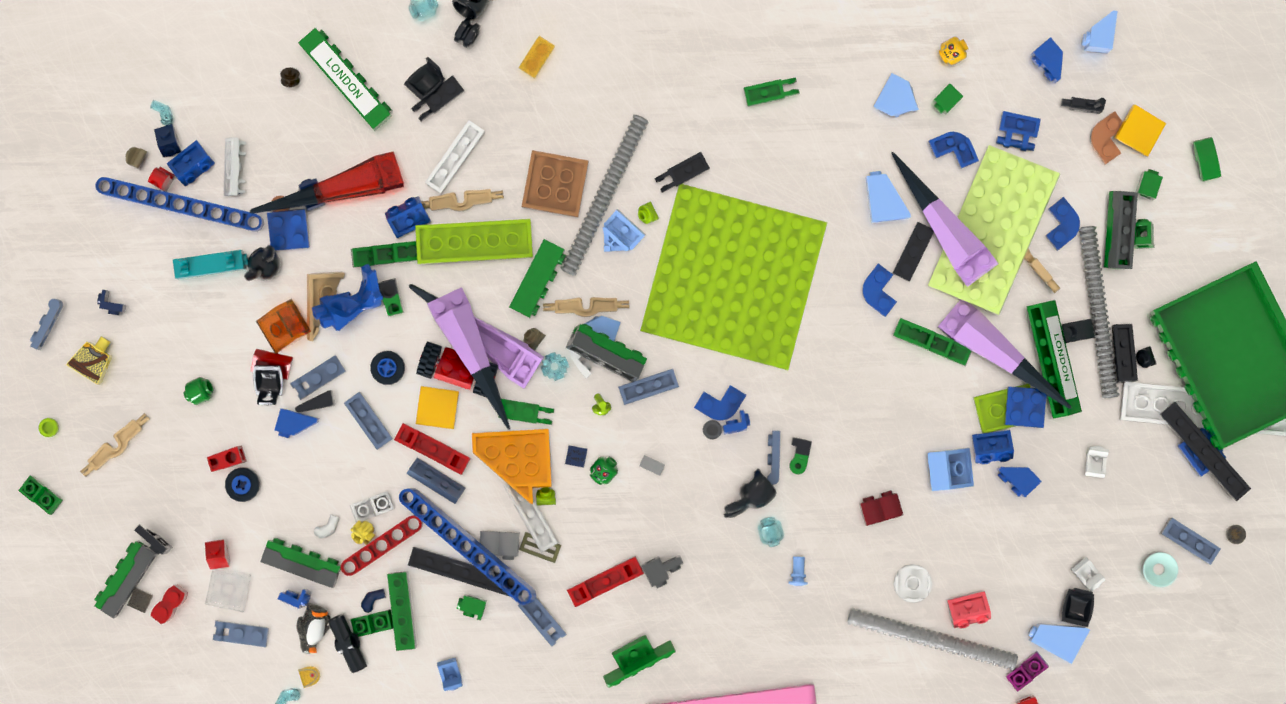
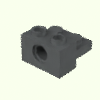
(656, 570)

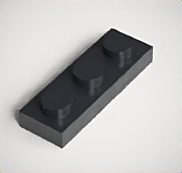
(913, 251)
(1124, 353)

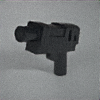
(1082, 104)

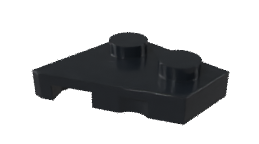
(157, 543)

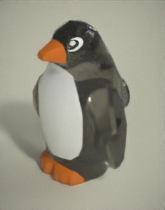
(312, 627)

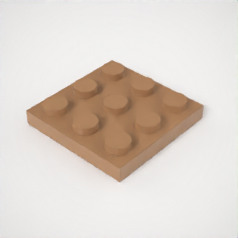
(555, 183)

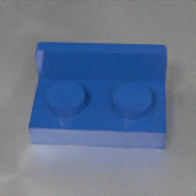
(190, 163)
(407, 215)
(733, 426)
(993, 447)
(292, 598)

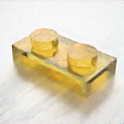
(536, 57)

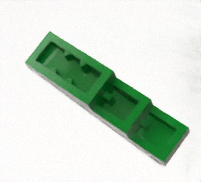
(384, 254)
(932, 342)

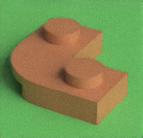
(1101, 137)

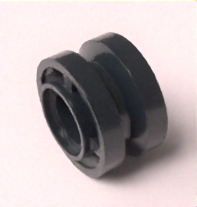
(467, 32)

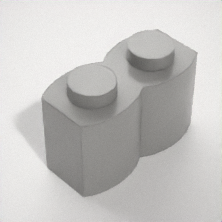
(501, 543)

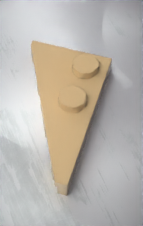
(317, 287)

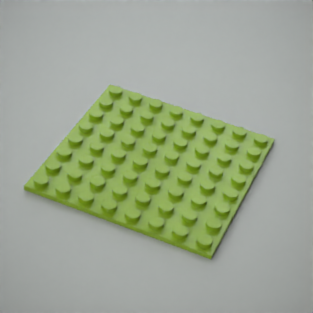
(733, 276)

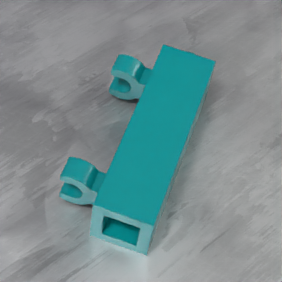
(210, 264)

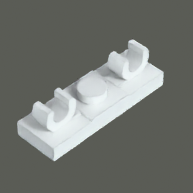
(232, 166)

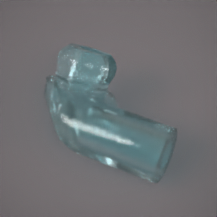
(164, 110)
(288, 695)

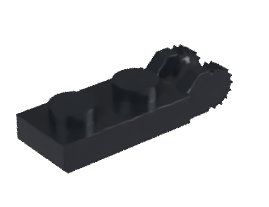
(440, 97)
(684, 171)

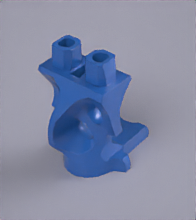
(342, 308)

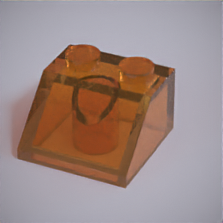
(283, 326)

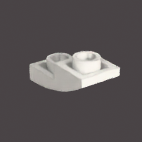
(582, 366)
(372, 507)

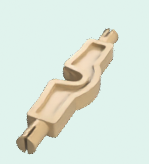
(471, 198)
(1041, 271)
(575, 306)
(122, 437)

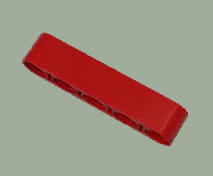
(373, 549)

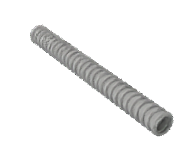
(604, 194)
(1099, 312)
(932, 639)

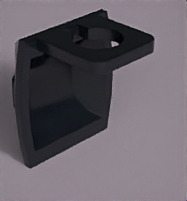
(425, 79)
(267, 382)
(1078, 607)

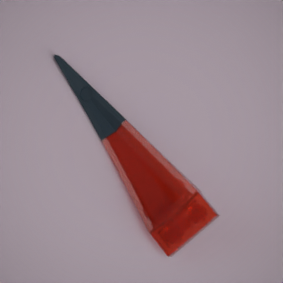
(365, 179)

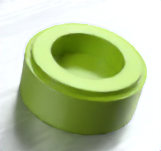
(48, 427)

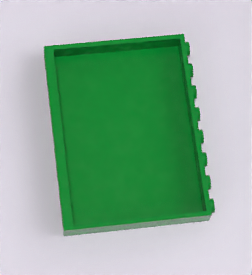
(1229, 353)

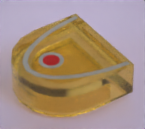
(309, 676)

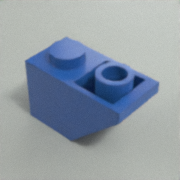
(1050, 58)
(1021, 479)

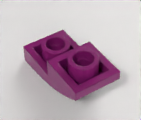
(1027, 671)

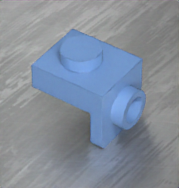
(450, 674)

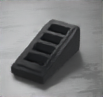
(321, 401)

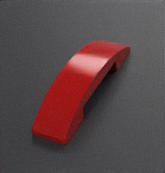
(432, 448)
(605, 581)

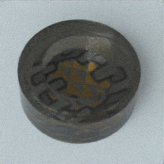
(1235, 534)

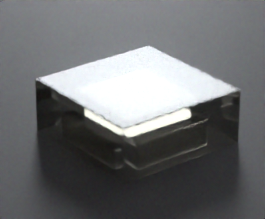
(140, 600)

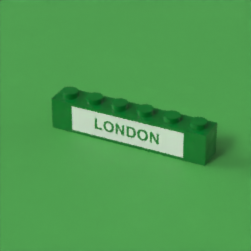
(344, 78)
(1054, 356)

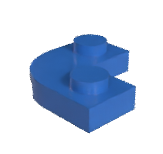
(955, 143)
(1068, 224)
(873, 290)
(721, 409)

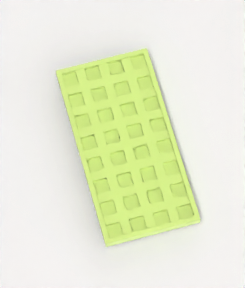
(1004, 215)

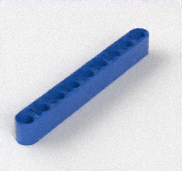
(171, 199)
(476, 547)

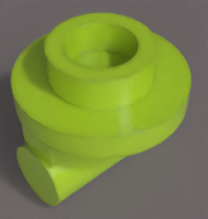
(647, 213)
(601, 407)
(545, 496)

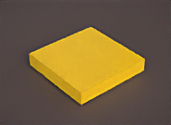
(1140, 130)
(437, 407)

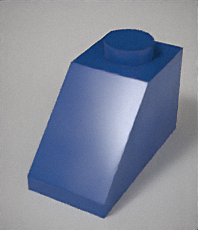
(293, 423)

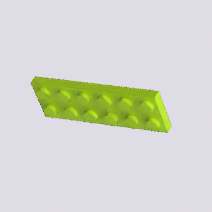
(473, 241)

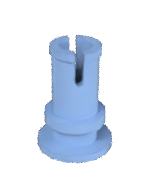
(798, 572)

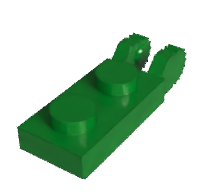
(769, 91)
(525, 411)

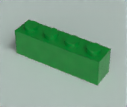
(536, 279)

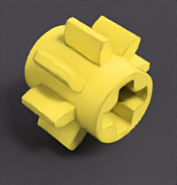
(362, 532)

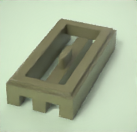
(524, 541)

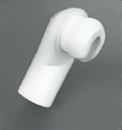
(327, 530)

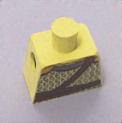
(92, 360)

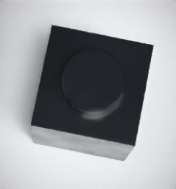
(1078, 330)

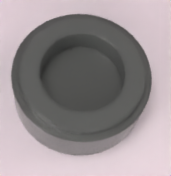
(712, 429)

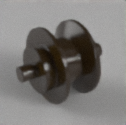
(290, 77)

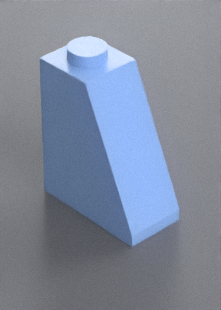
(884, 199)
(1059, 639)

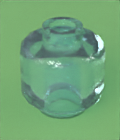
(422, 9)
(770, 531)

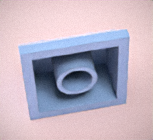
(1101, 35)
(950, 469)

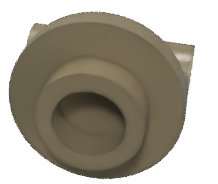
(135, 156)
(533, 338)

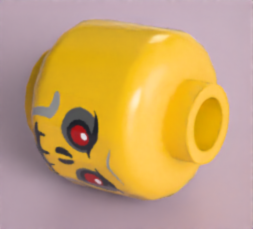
(953, 50)

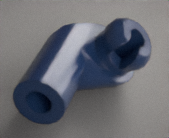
(369, 599)

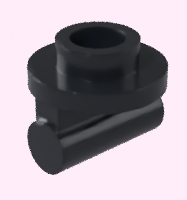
(1145, 357)

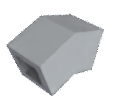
(652, 465)

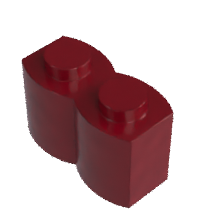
(881, 508)

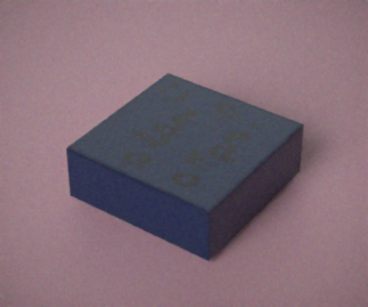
(576, 456)

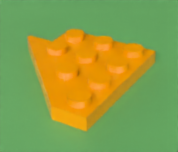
(517, 458)

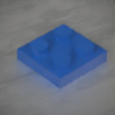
(288, 229)
(1025, 407)

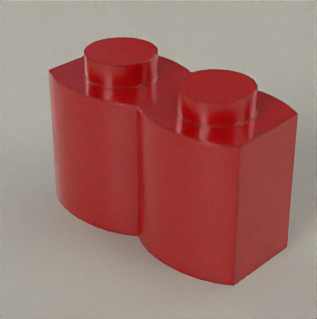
(165, 609)

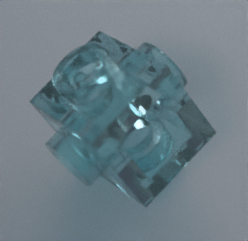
(562, 365)

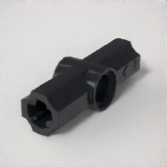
(347, 643)

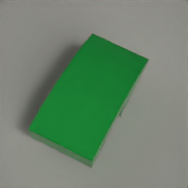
(1207, 158)
(40, 494)
(372, 623)

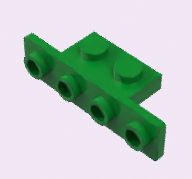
(636, 657)

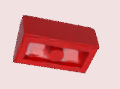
(264, 357)

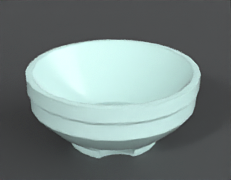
(1170, 569)

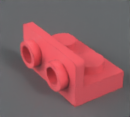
(969, 610)

